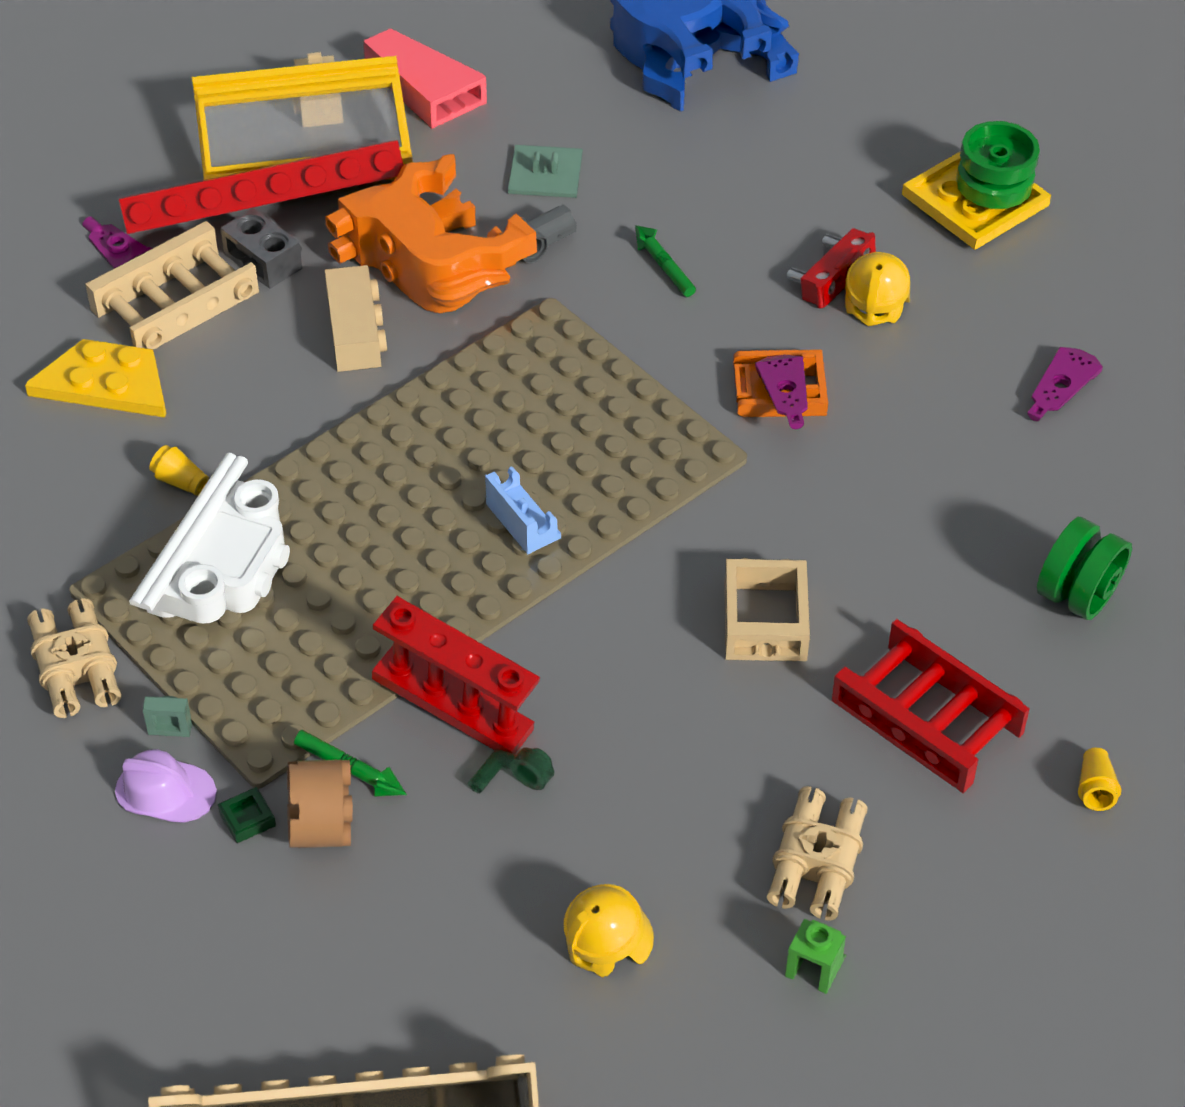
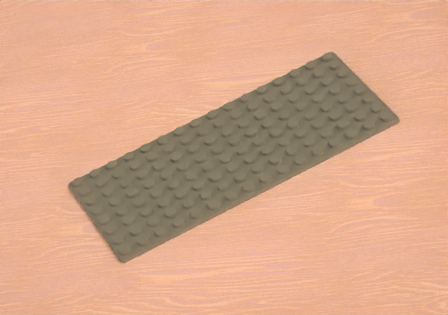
(402, 512)

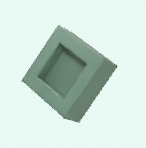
(167, 716)

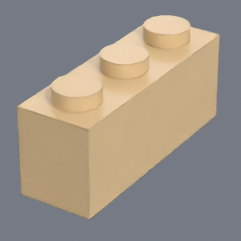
(355, 318)

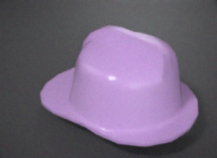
(164, 787)

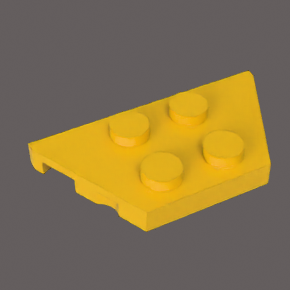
(103, 377)

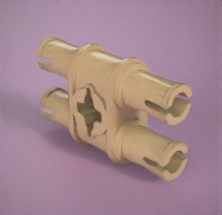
(73, 658)
(817, 853)

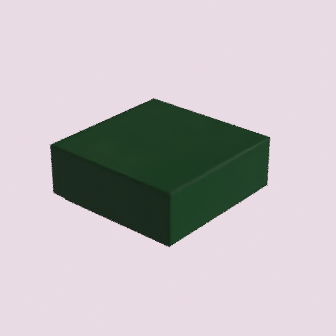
(246, 815)

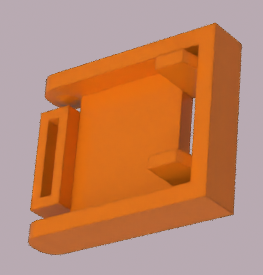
(753, 396)

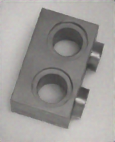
(264, 244)

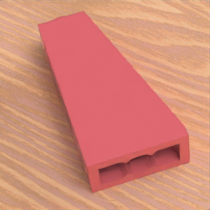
(430, 81)

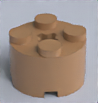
(319, 803)

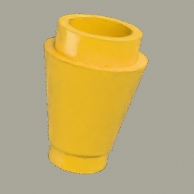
(176, 469)
(1098, 781)

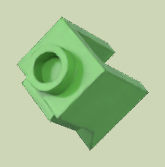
(819, 945)

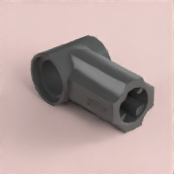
(550, 228)

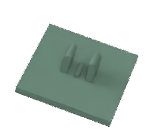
(545, 171)

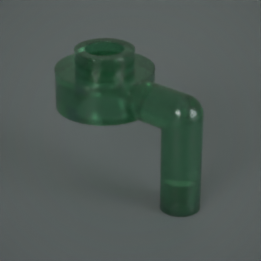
(529, 766)

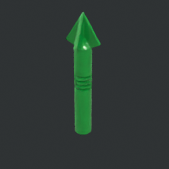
(647, 240)
(384, 782)

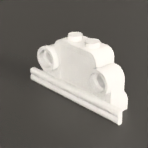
(219, 552)

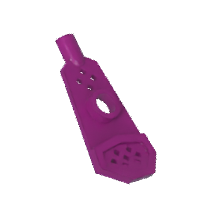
(104, 238)
(1068, 367)
(785, 373)

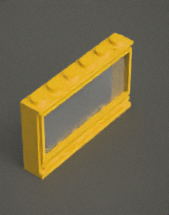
(297, 113)

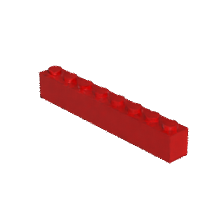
(261, 186)

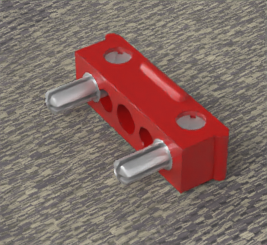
(829, 274)

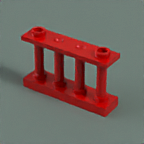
(454, 677)
(923, 738)

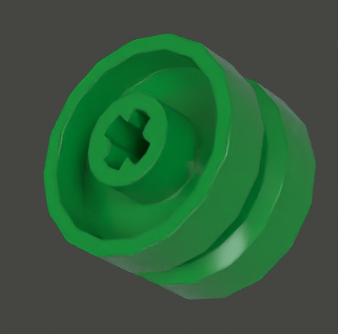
(997, 164)
(1084, 568)

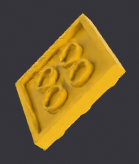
(976, 225)

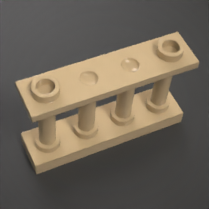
(160, 265)

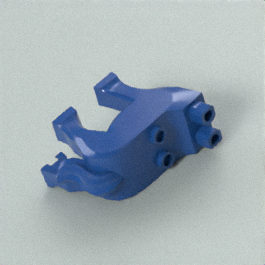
(688, 33)

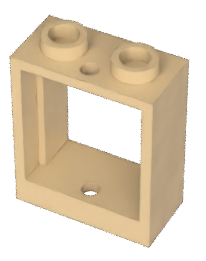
(748, 639)

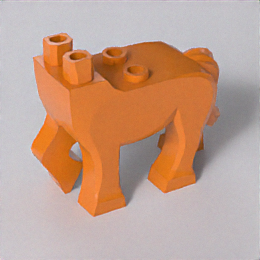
(411, 241)

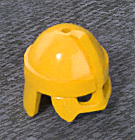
(877, 286)
(611, 934)

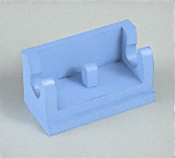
(519, 512)

